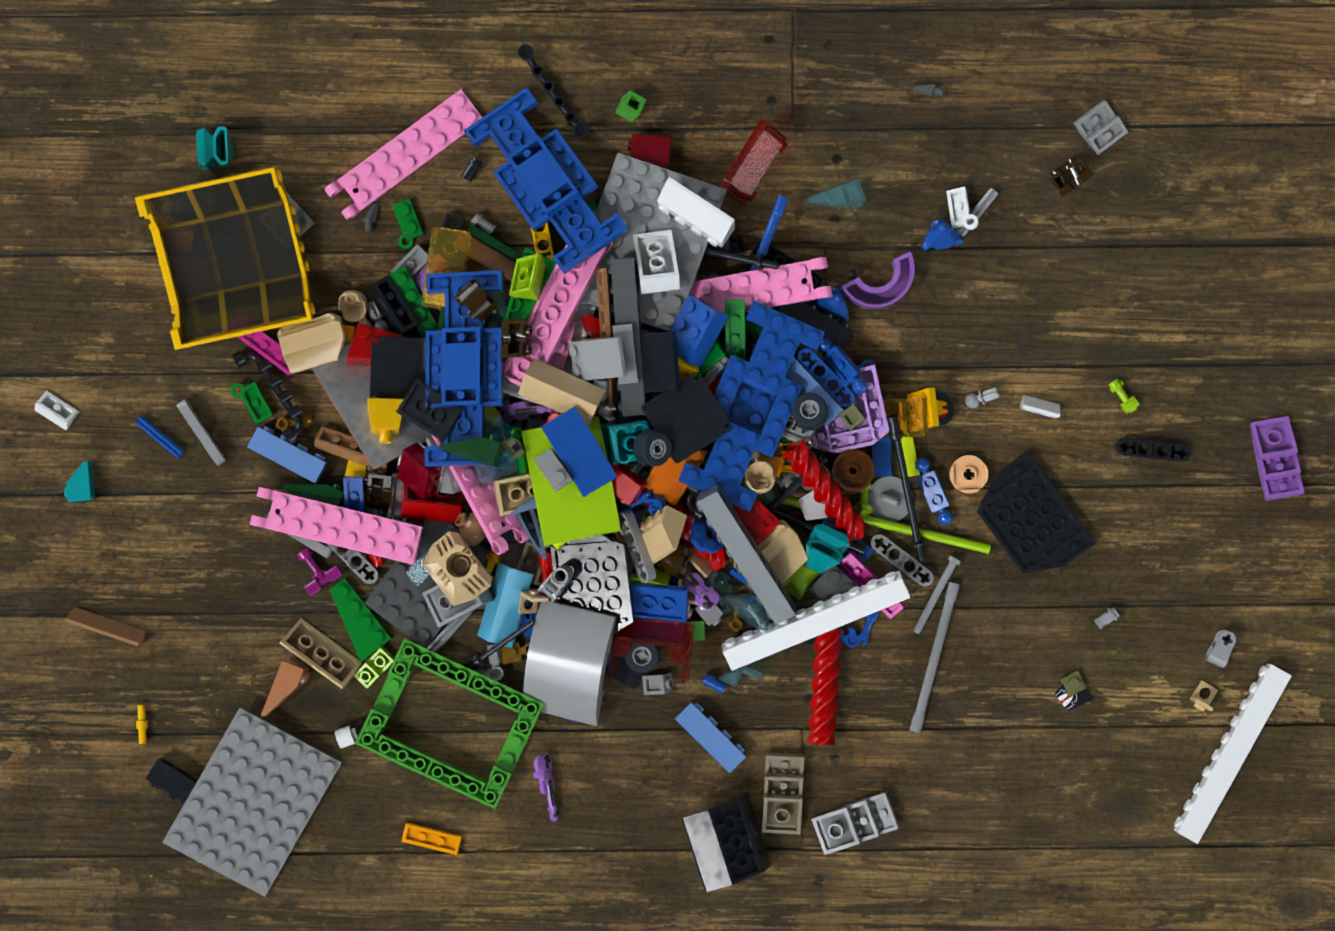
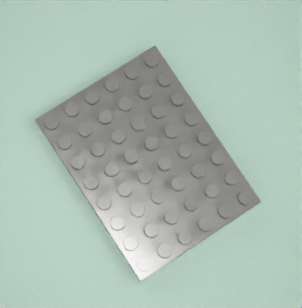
(633, 194)
(252, 801)

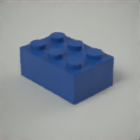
(697, 329)

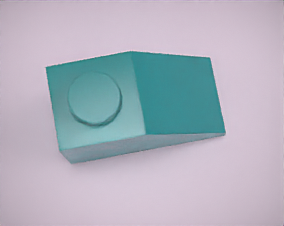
(81, 484)

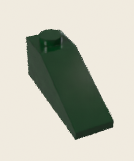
(478, 449)
(323, 493)

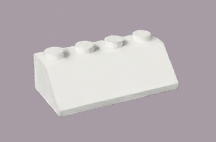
(695, 212)

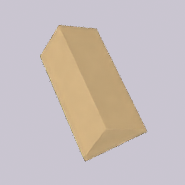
(560, 390)
(512, 492)
(321, 653)

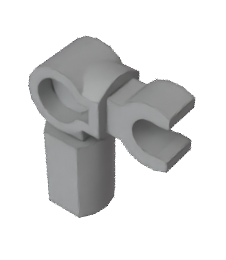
(604, 409)
(495, 672)

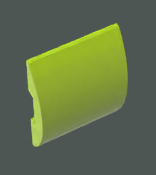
(567, 513)

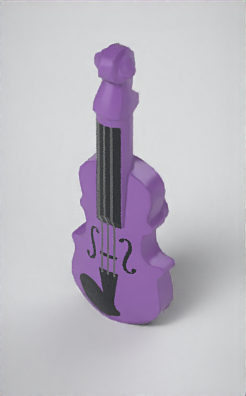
(519, 410)
(704, 596)
(543, 772)

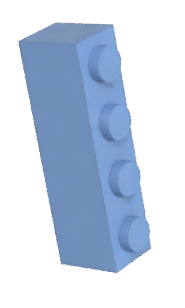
(800, 375)
(289, 456)
(714, 740)

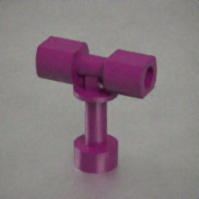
(320, 577)

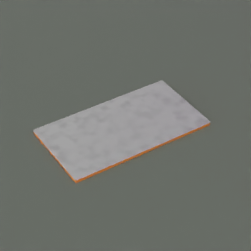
(348, 390)

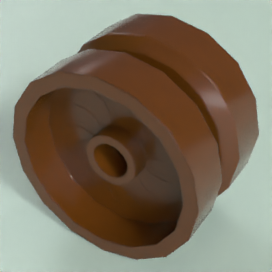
(860, 463)

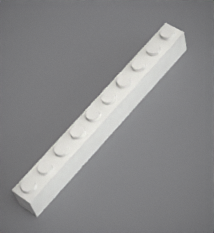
(816, 620)
(1232, 752)

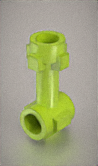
(1129, 404)
(863, 506)

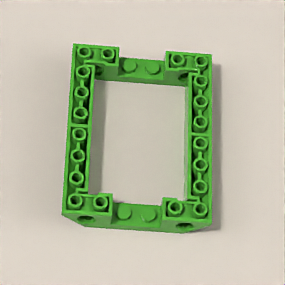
(375, 740)

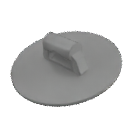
(888, 499)

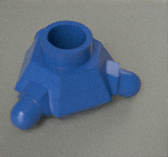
(941, 236)
(833, 305)

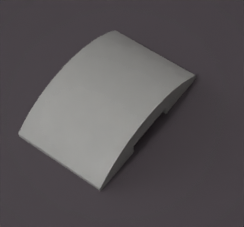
(568, 660)

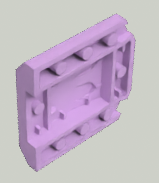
(837, 436)

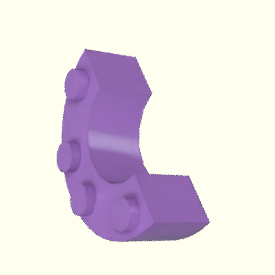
(886, 295)

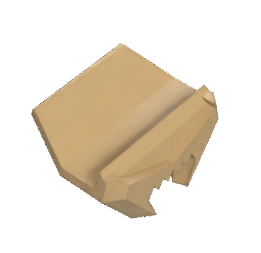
(312, 342)
(783, 551)
(456, 569)

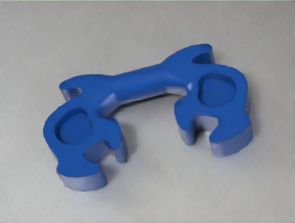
(655, 501)
(853, 639)

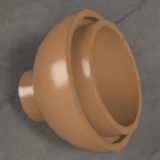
(470, 528)

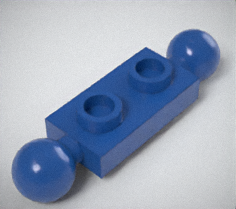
(842, 366)
(933, 491)

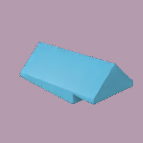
(502, 614)

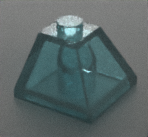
(749, 610)

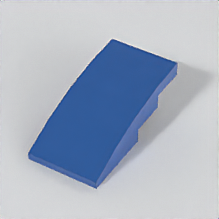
(579, 451)

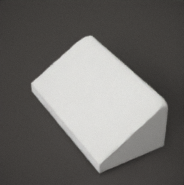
(1040, 406)
(56, 410)

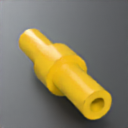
(142, 724)

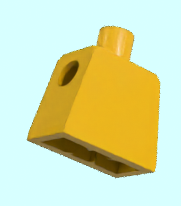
(384, 418)

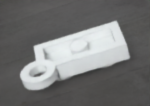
(959, 209)

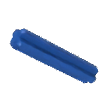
(159, 436)

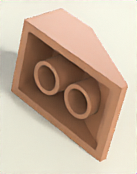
(288, 679)

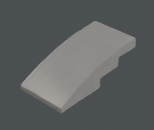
(855, 823)

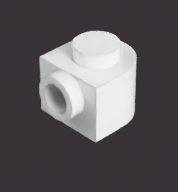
(346, 736)

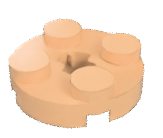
(975, 465)

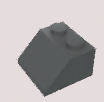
(829, 584)

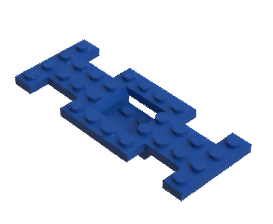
(552, 177)
(455, 362)
(746, 397)

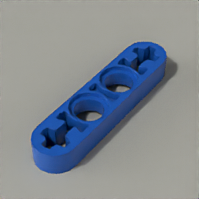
(828, 375)

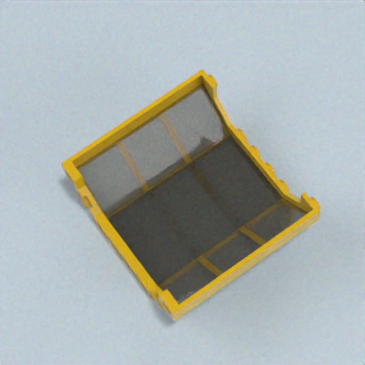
(229, 256)

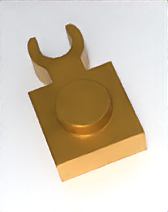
(513, 654)

